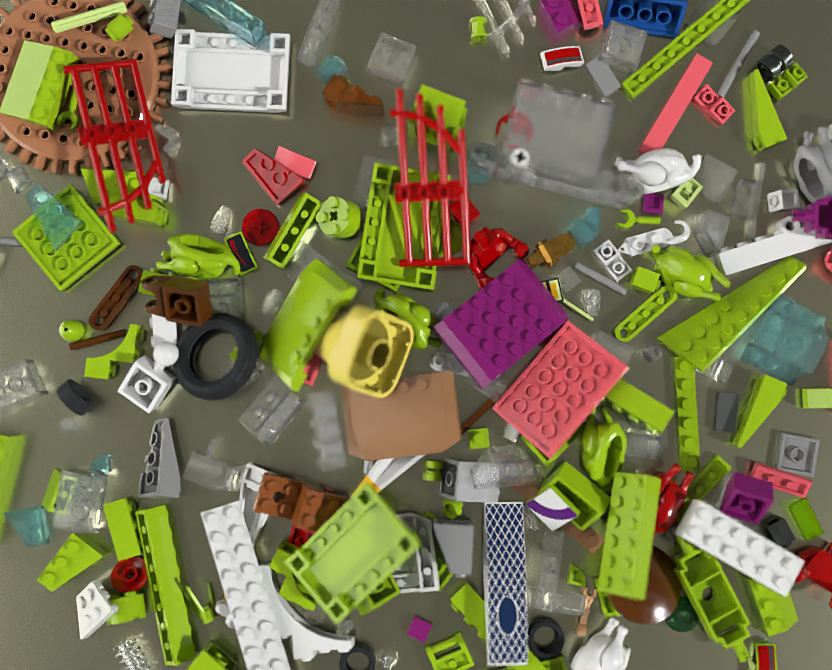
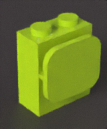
(154, 217)

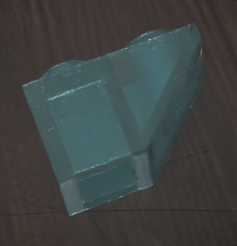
(586, 228)

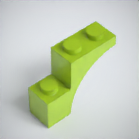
(128, 351)
(292, 587)

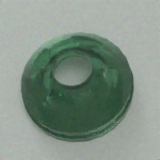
(673, 620)

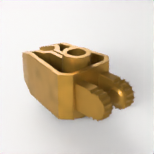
(550, 251)

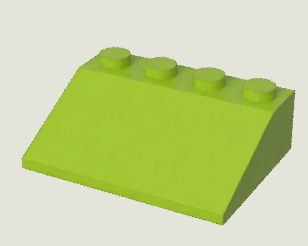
(39, 84)

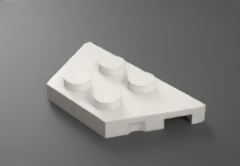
(93, 608)

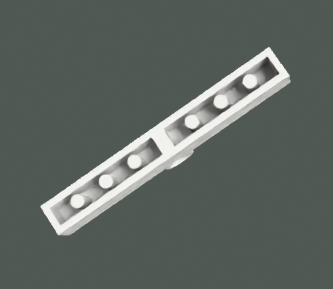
(766, 249)

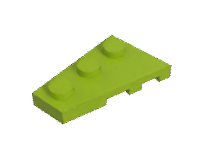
(110, 181)

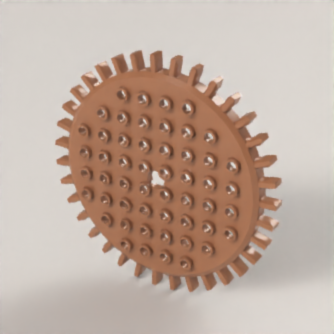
(139, 42)

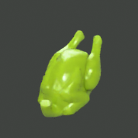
(198, 256)
(688, 273)
(408, 310)
(603, 448)

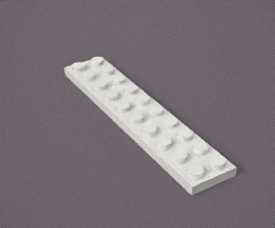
(244, 588)

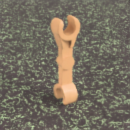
(582, 627)

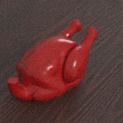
(671, 497)

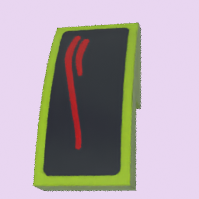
(241, 250)

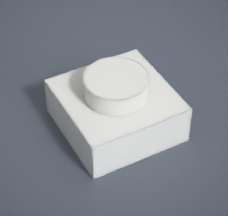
(158, 189)

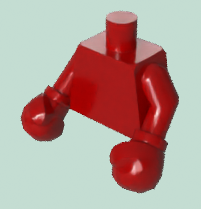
(488, 247)
(817, 567)

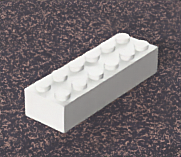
(739, 547)

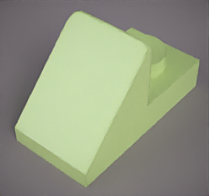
(685, 193)

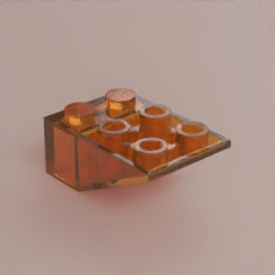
(350, 99)

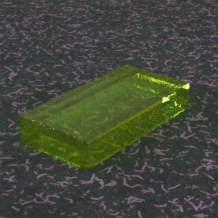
(805, 519)

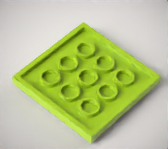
(81, 250)

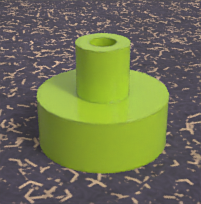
(452, 508)

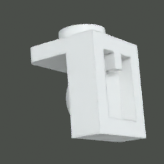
(783, 200)

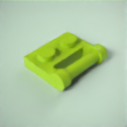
(455, 660)

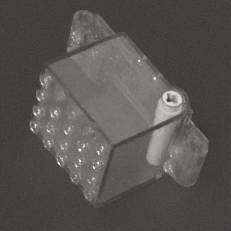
(557, 146)

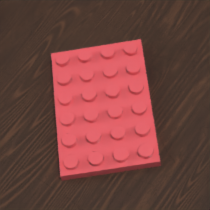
(560, 389)

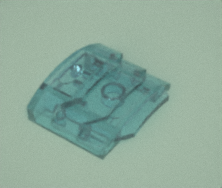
(787, 341)

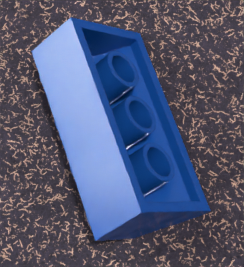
(653, 16)

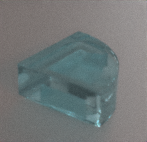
(102, 463)

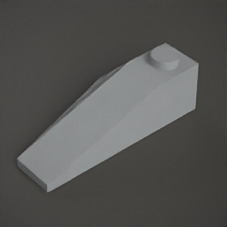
(162, 472)

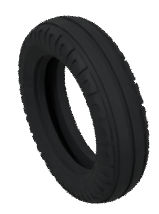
(240, 372)

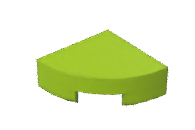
(576, 576)

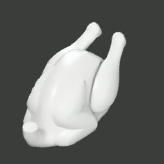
(660, 169)
(604, 651)

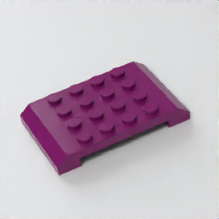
(501, 323)

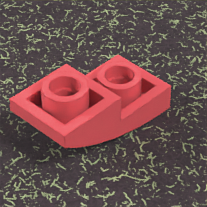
(712, 104)
(295, 162)

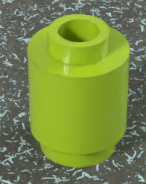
(119, 27)

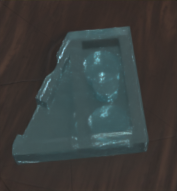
(30, 525)

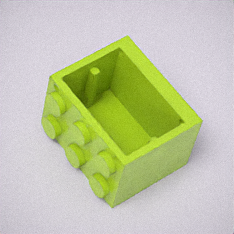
(454, 114)

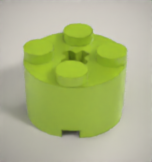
(339, 217)
(129, 606)

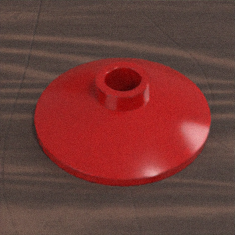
(124, 570)

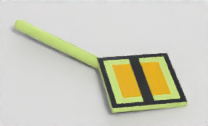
(554, 287)

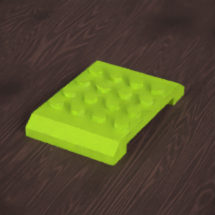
(384, 232)
(353, 553)

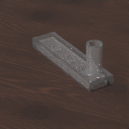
(446, 358)

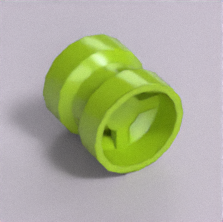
(433, 475)

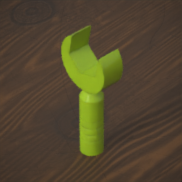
(70, 114)
(639, 219)

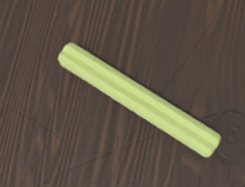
(89, 17)

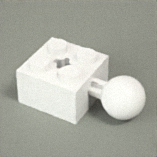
(148, 379)

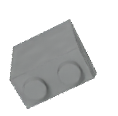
(458, 482)
(456, 543)

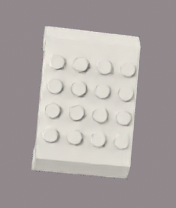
(230, 74)

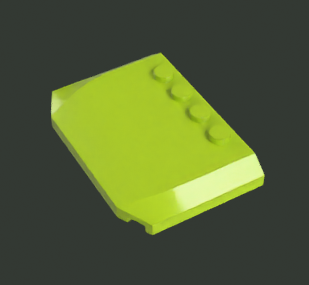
(304, 321)

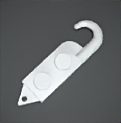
(661, 237)

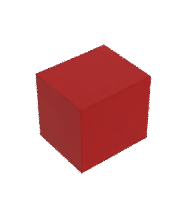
(455, 211)

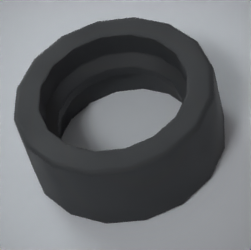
(75, 397)
(358, 647)
(545, 653)

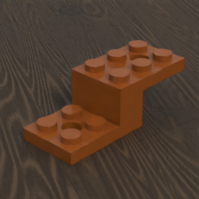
(301, 501)

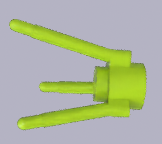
(205, 613)

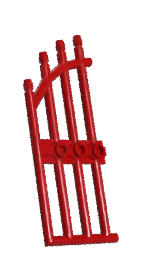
(112, 133)
(431, 190)

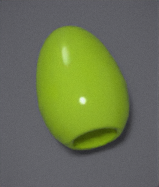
(71, 330)

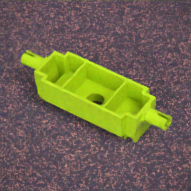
(702, 570)

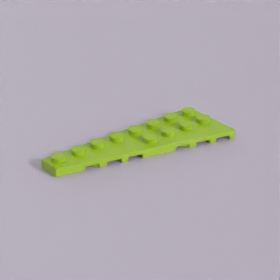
(716, 327)

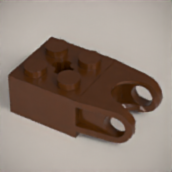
(179, 299)

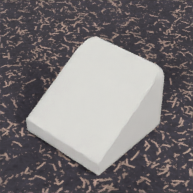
(510, 432)

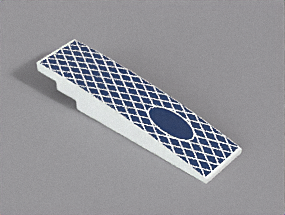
(505, 583)

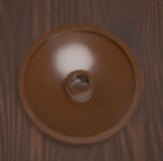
(661, 594)

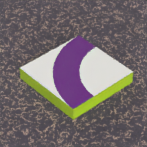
(552, 507)

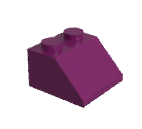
(560, 16)
(747, 498)

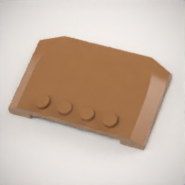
(410, 421)

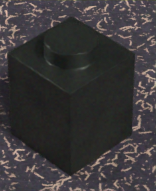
(779, 532)

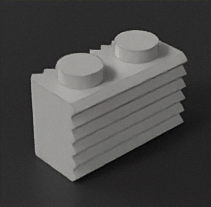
(164, 17)

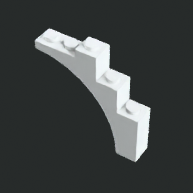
(305, 637)

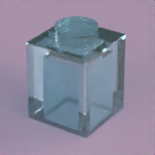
(330, 66)

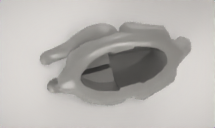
(814, 166)

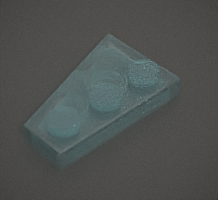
(54, 217)

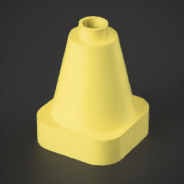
(366, 350)

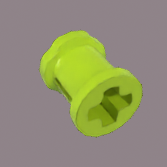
(478, 28)

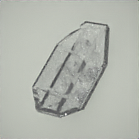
(506, 467)

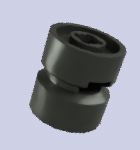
(775, 61)

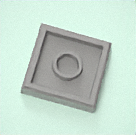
(797, 454)

